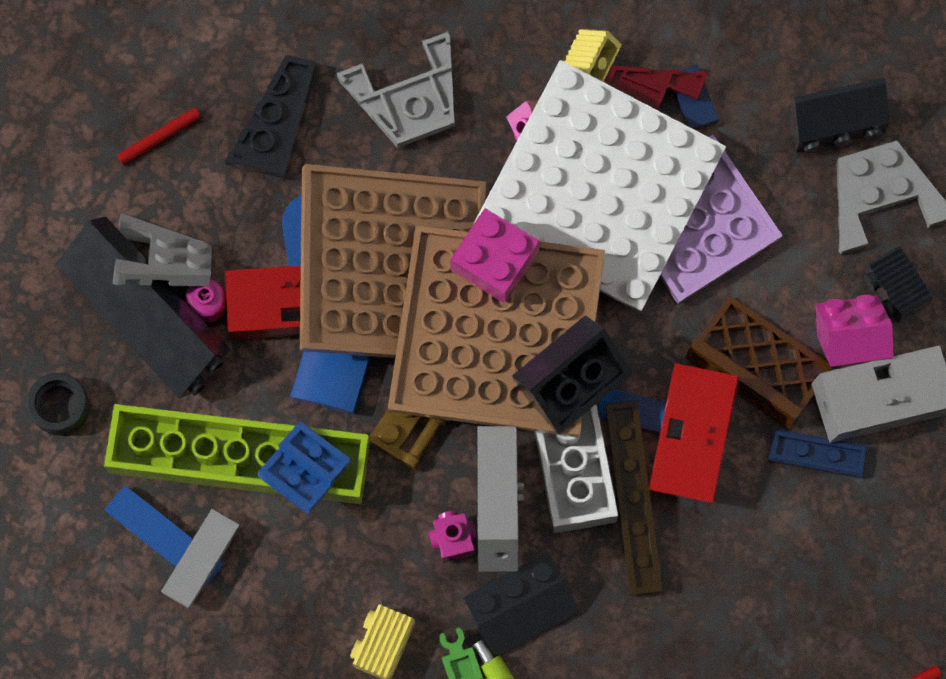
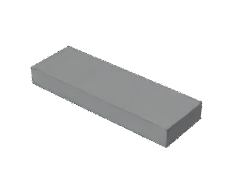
(200, 559)

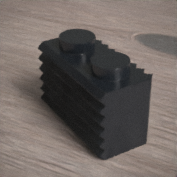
(897, 284)

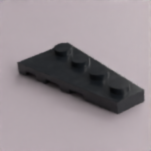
(273, 129)

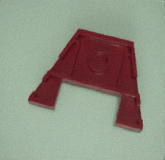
(651, 85)

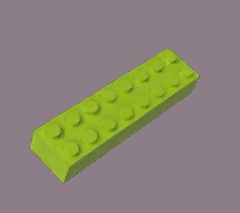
(217, 450)

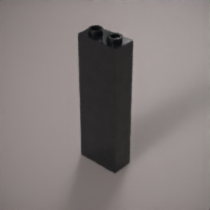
(148, 317)

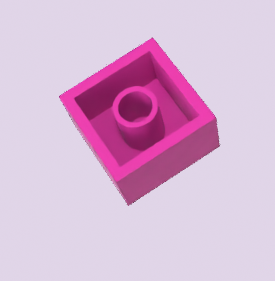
(494, 255)
(854, 330)

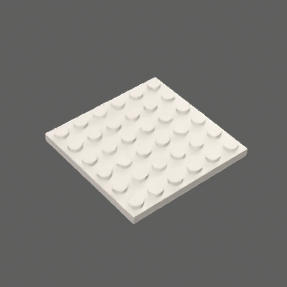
(605, 178)

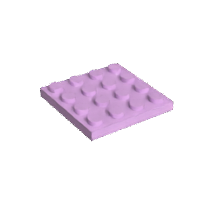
(720, 234)

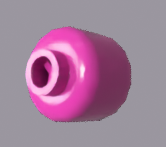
(210, 309)

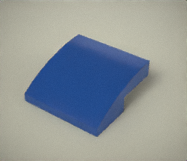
(331, 380)
(304, 467)

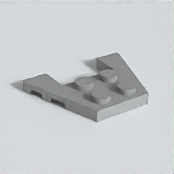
(413, 106)
(878, 181)
(171, 256)

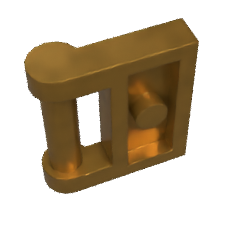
(395, 430)

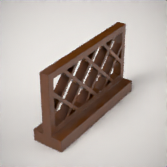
(750, 386)

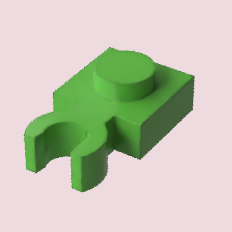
(460, 662)

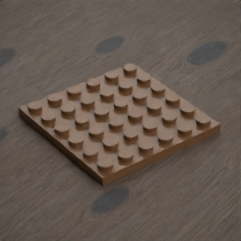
(360, 250)
(466, 345)

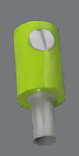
(493, 667)

